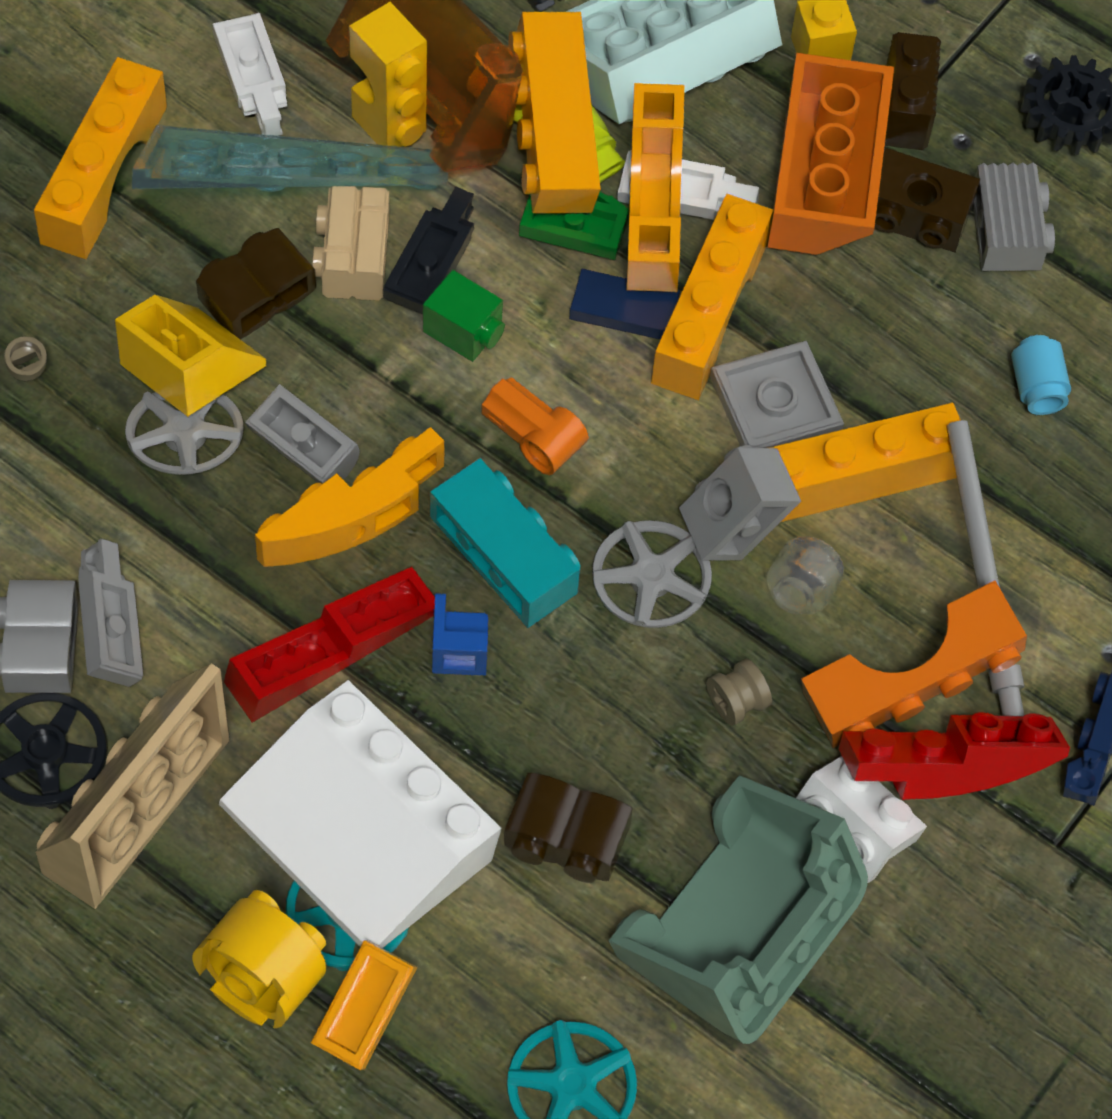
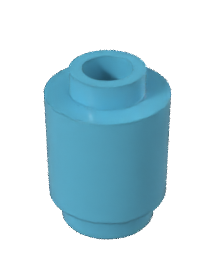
(1041, 374)

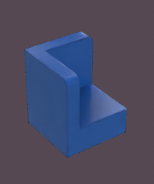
(459, 641)

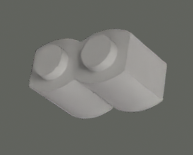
(38, 636)

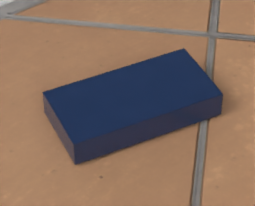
(607, 303)

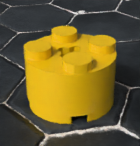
(261, 960)

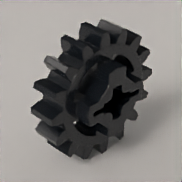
(1073, 104)

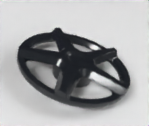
(46, 749)

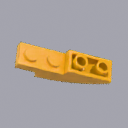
(339, 517)

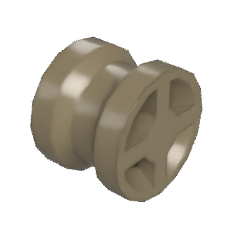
(739, 692)

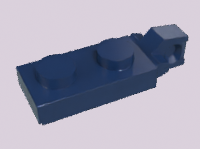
(1087, 773)

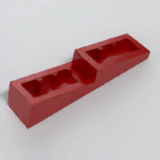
(341, 636)

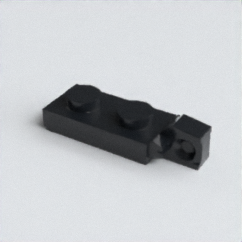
(431, 252)

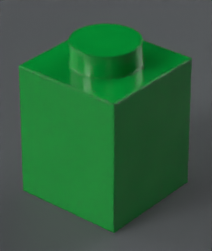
(463, 316)

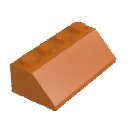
(830, 154)

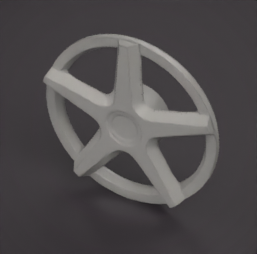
(182, 433)
(651, 573)

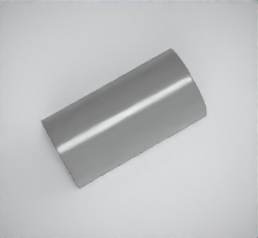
(303, 436)

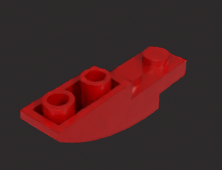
(968, 758)

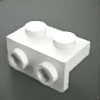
(873, 814)

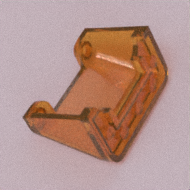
(469, 78)

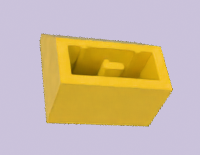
(183, 353)

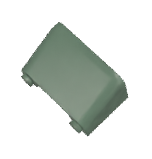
(751, 912)

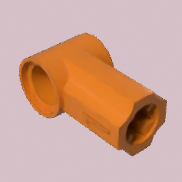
(544, 434)

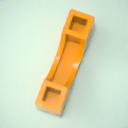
(655, 188)
(80, 189)
(709, 296)

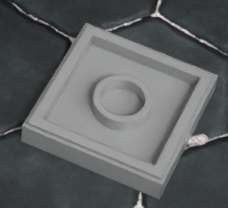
(776, 397)

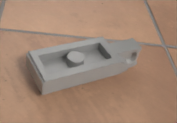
(109, 616)

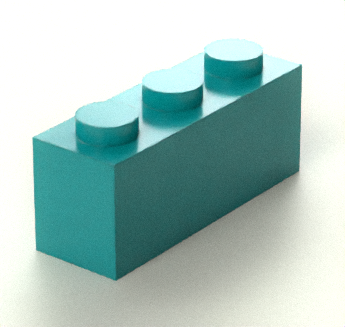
(505, 542)

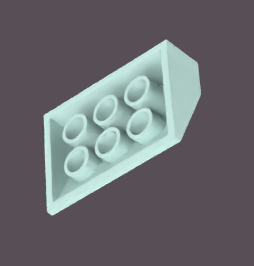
(669, 44)

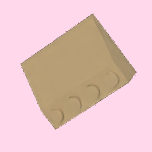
(137, 788)

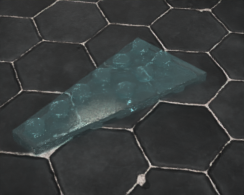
(269, 162)

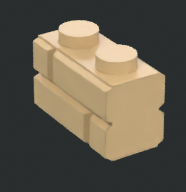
(354, 242)

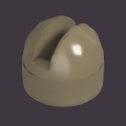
(22, 350)

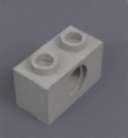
(739, 503)

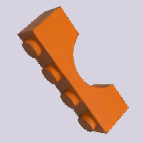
(978, 638)

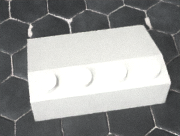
(361, 818)

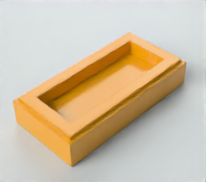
(364, 1005)

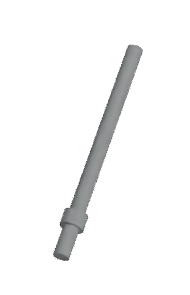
(1010, 681)

